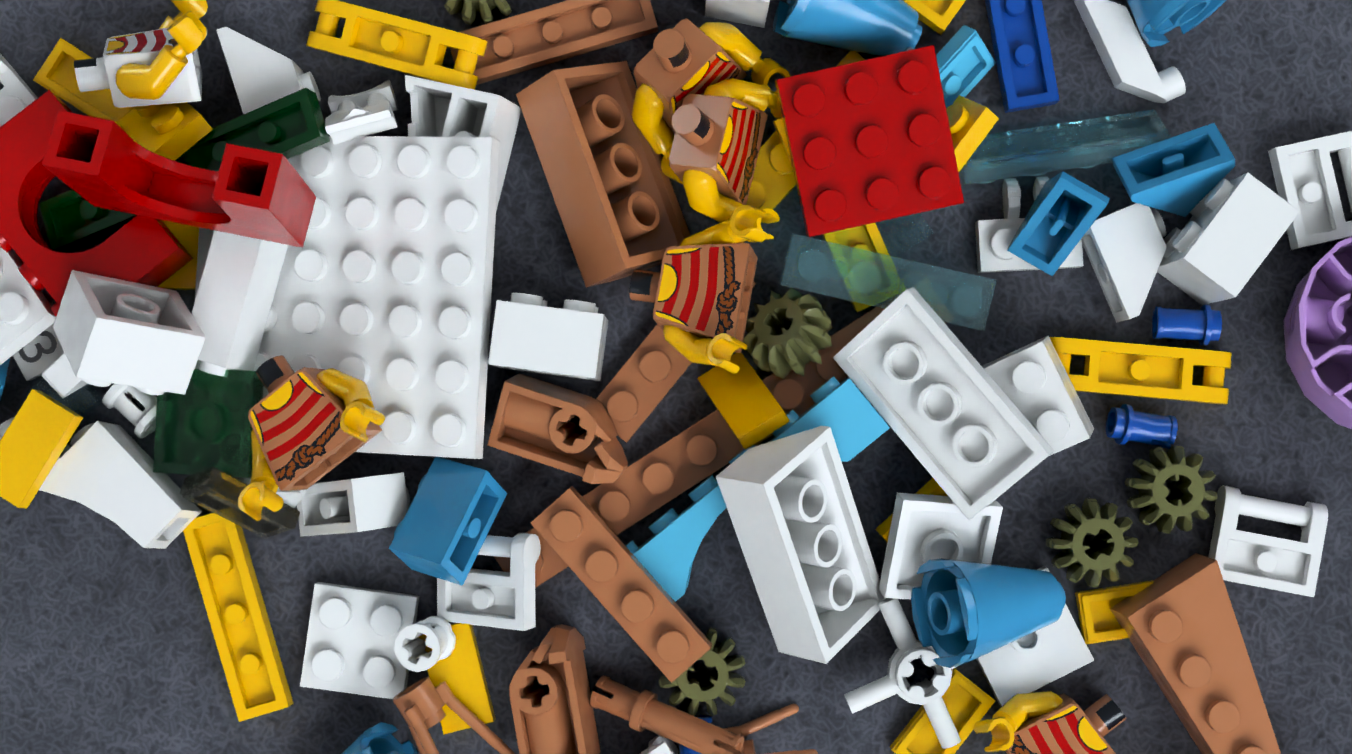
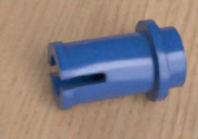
(1187, 324)
(1142, 427)

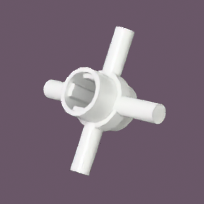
(923, 693)

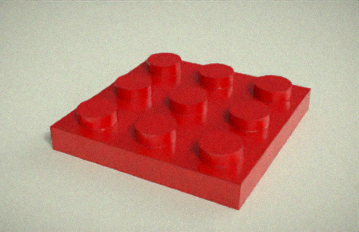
(870, 141)

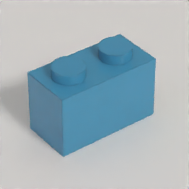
(448, 520)

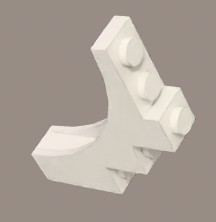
(118, 481)

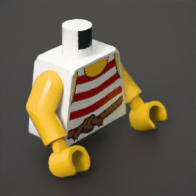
(152, 64)

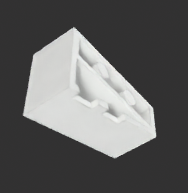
(463, 112)

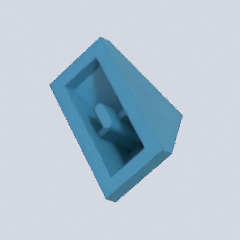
(1176, 170)
(1057, 222)

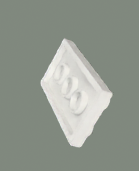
(942, 403)

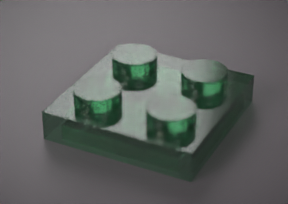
(207, 424)

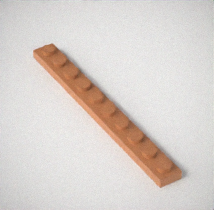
(693, 454)

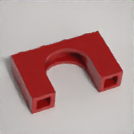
(249, 196)
(138, 252)

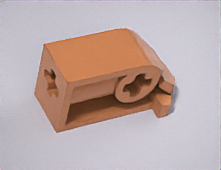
(537, 425)
(563, 717)

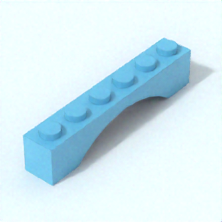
(678, 537)

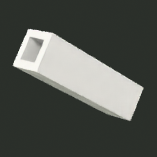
(236, 300)

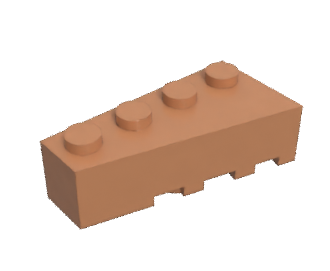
(1199, 658)

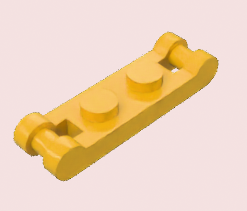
(396, 43)
(1146, 370)

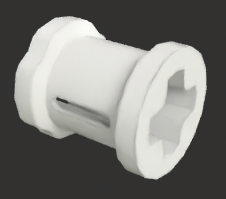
(121, 398)
(410, 647)

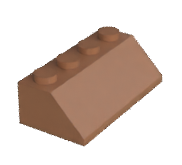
(602, 170)

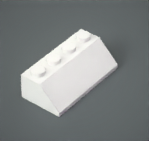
(803, 542)

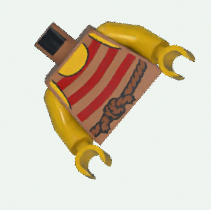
(687, 63)
(720, 145)
(705, 289)
(303, 430)
(1051, 725)

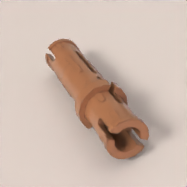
(648, 713)

